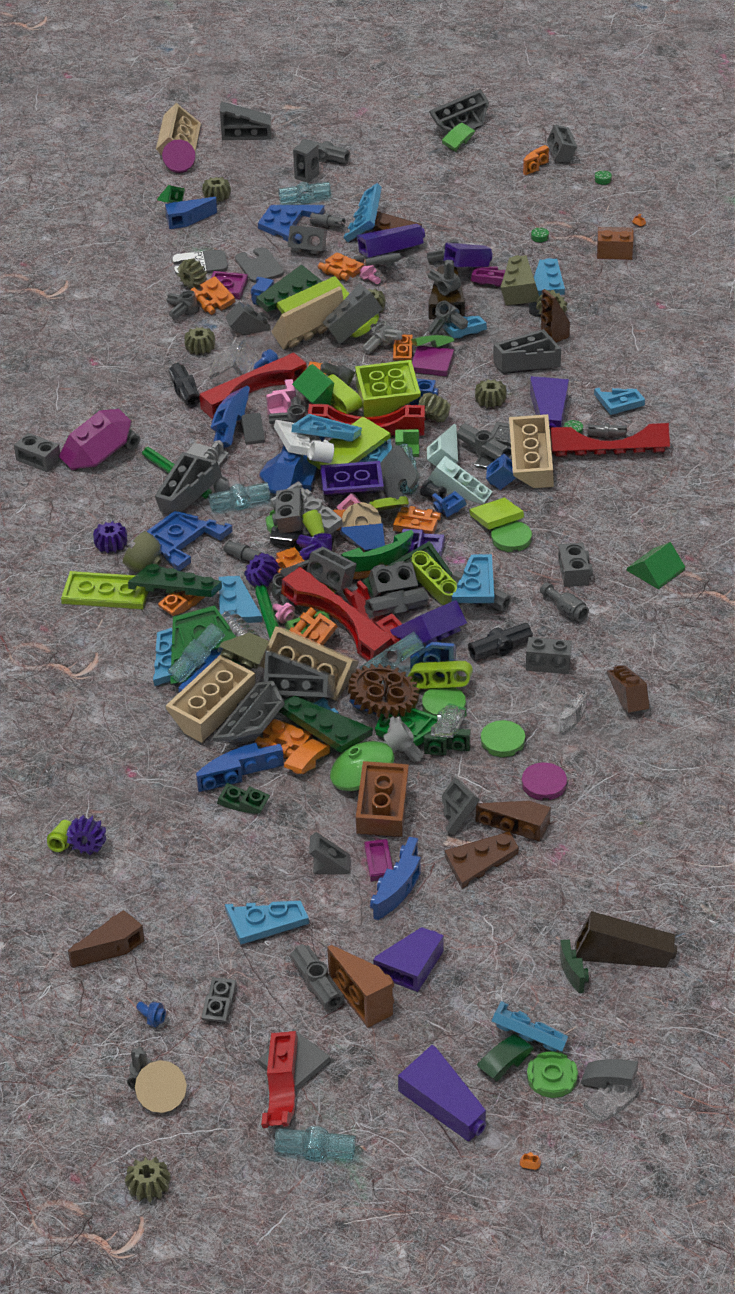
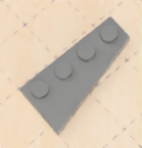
(330, 519)

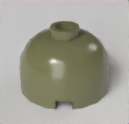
(144, 552)

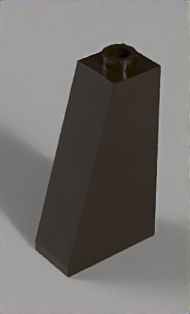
(455, 298)
(623, 942)

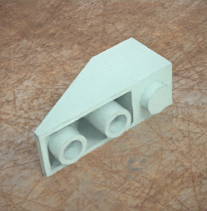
(444, 446)
(457, 479)

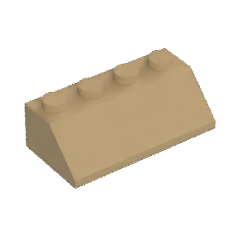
(178, 125)
(306, 319)
(531, 450)
(313, 654)
(211, 697)

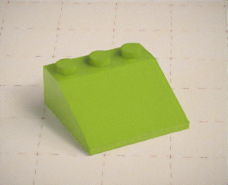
(386, 386)

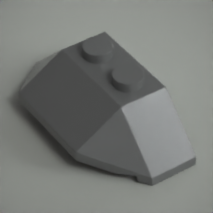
(467, 109)
(251, 715)

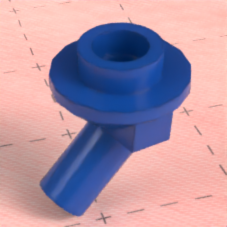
(267, 357)
(154, 1013)

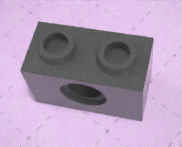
(306, 161)

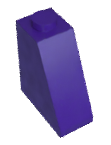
(468, 255)
(412, 958)

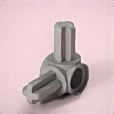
(381, 335)
(401, 739)

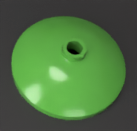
(348, 766)

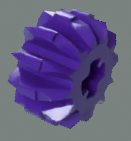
(110, 537)
(261, 570)
(86, 835)

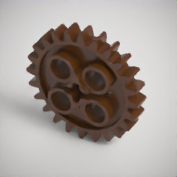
(368, 691)

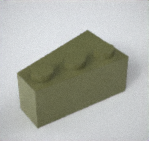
(518, 282)

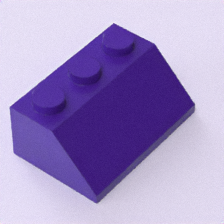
(351, 478)
(434, 624)

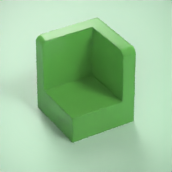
(408, 437)

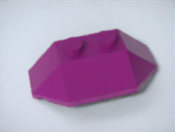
(96, 439)

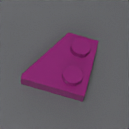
(488, 275)

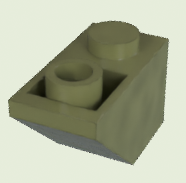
(245, 649)

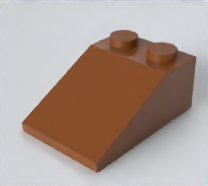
(615, 243)
(382, 799)
(362, 985)

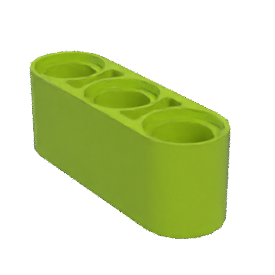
(344, 397)
(431, 568)
(448, 668)

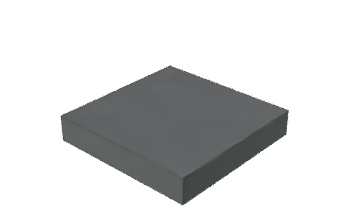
(308, 1061)

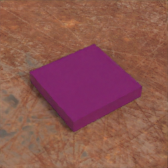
(233, 282)
(432, 360)

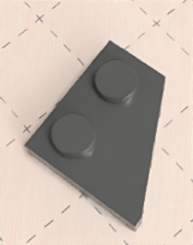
(458, 804)

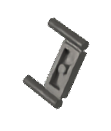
(383, 260)

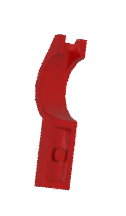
(358, 599)
(281, 1079)

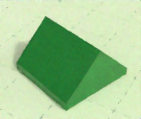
(314, 386)
(658, 565)

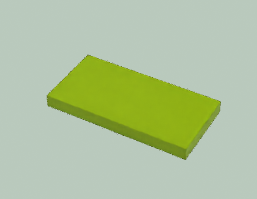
(310, 293)
(353, 451)
(102, 591)

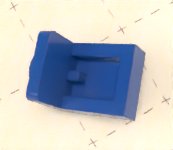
(449, 504)

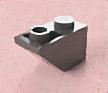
(246, 320)

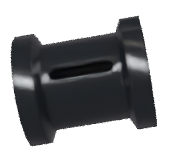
(429, 488)

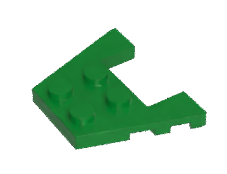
(190, 626)
(417, 721)

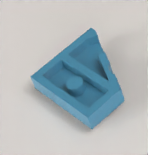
(475, 325)
(619, 399)

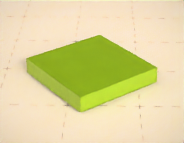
(496, 513)

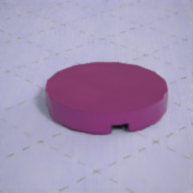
(178, 156)
(544, 781)

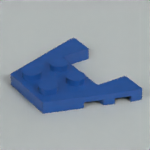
(280, 217)
(181, 529)

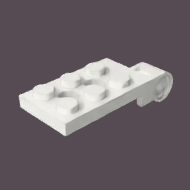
(304, 443)

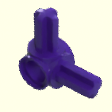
(313, 543)

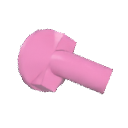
(368, 272)
(284, 612)

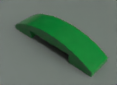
(383, 555)

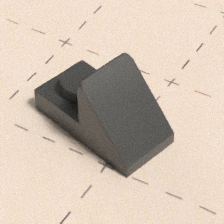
(252, 428)
(328, 856)

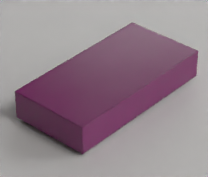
(377, 858)

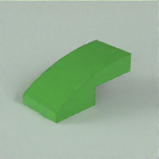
(458, 136)
(436, 340)

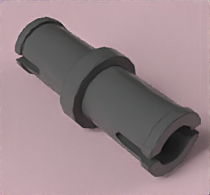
(327, 220)
(607, 431)
(243, 551)

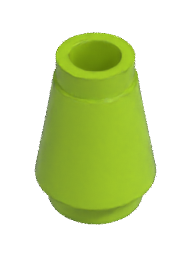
(313, 522)
(57, 837)

